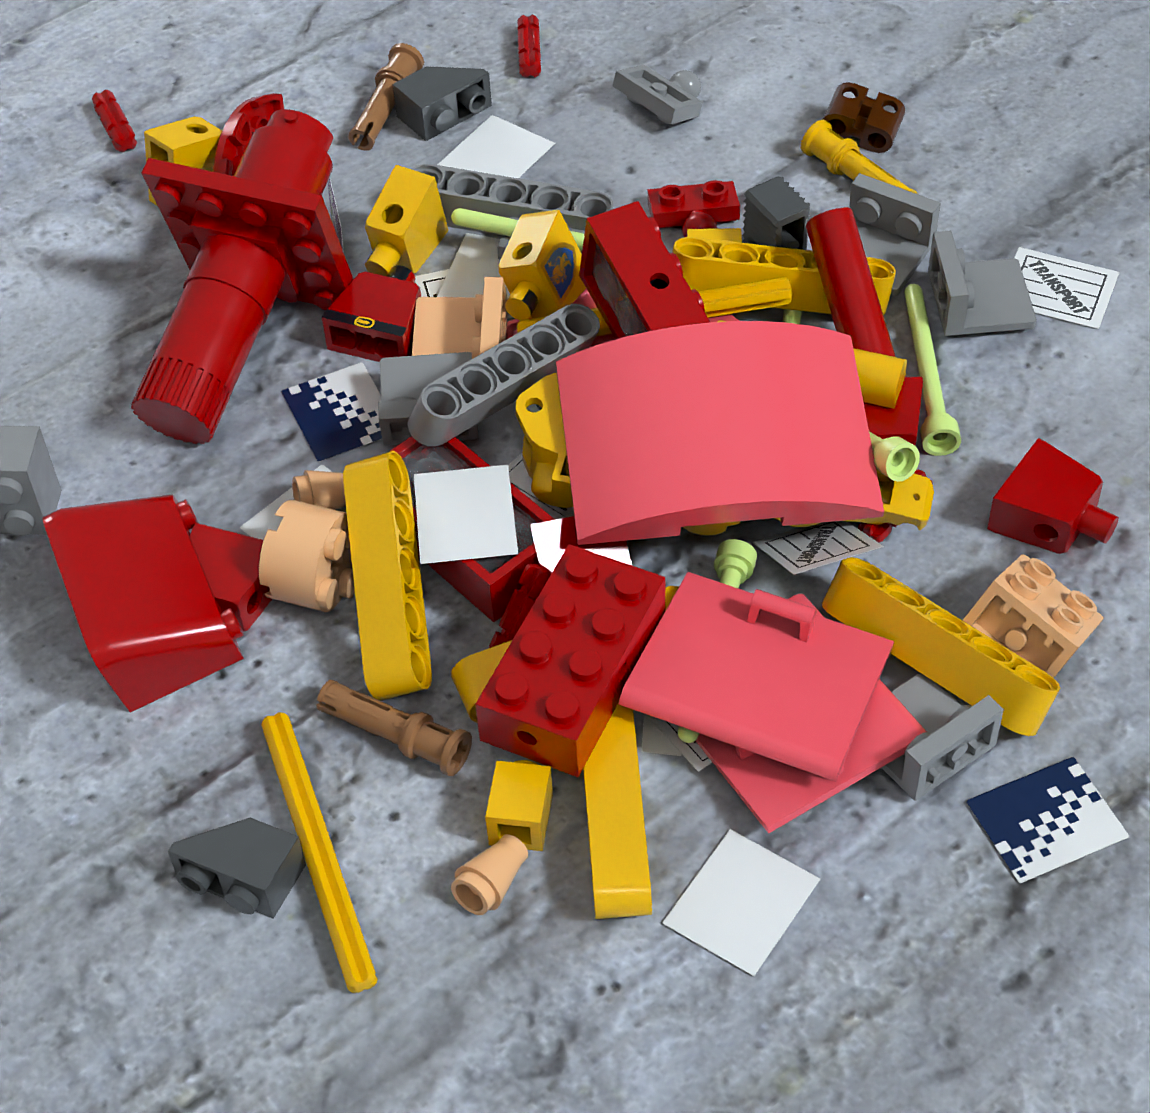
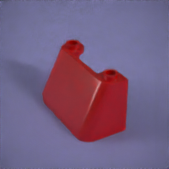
(142, 595)

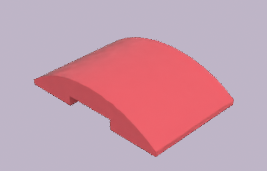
(715, 430)

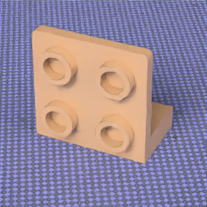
(461, 322)
(1035, 615)

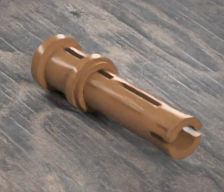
(402, 62)
(413, 733)

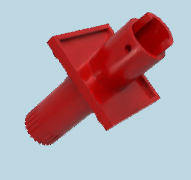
(244, 247)

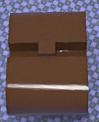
(865, 117)

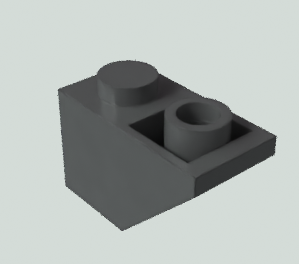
(440, 98)
(241, 862)

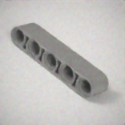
(512, 196)
(499, 375)

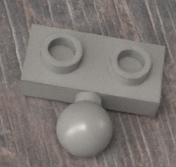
(669, 100)

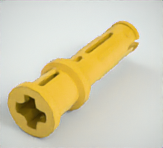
(843, 155)

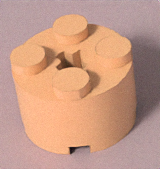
(308, 557)

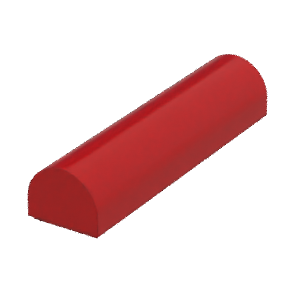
(848, 280)

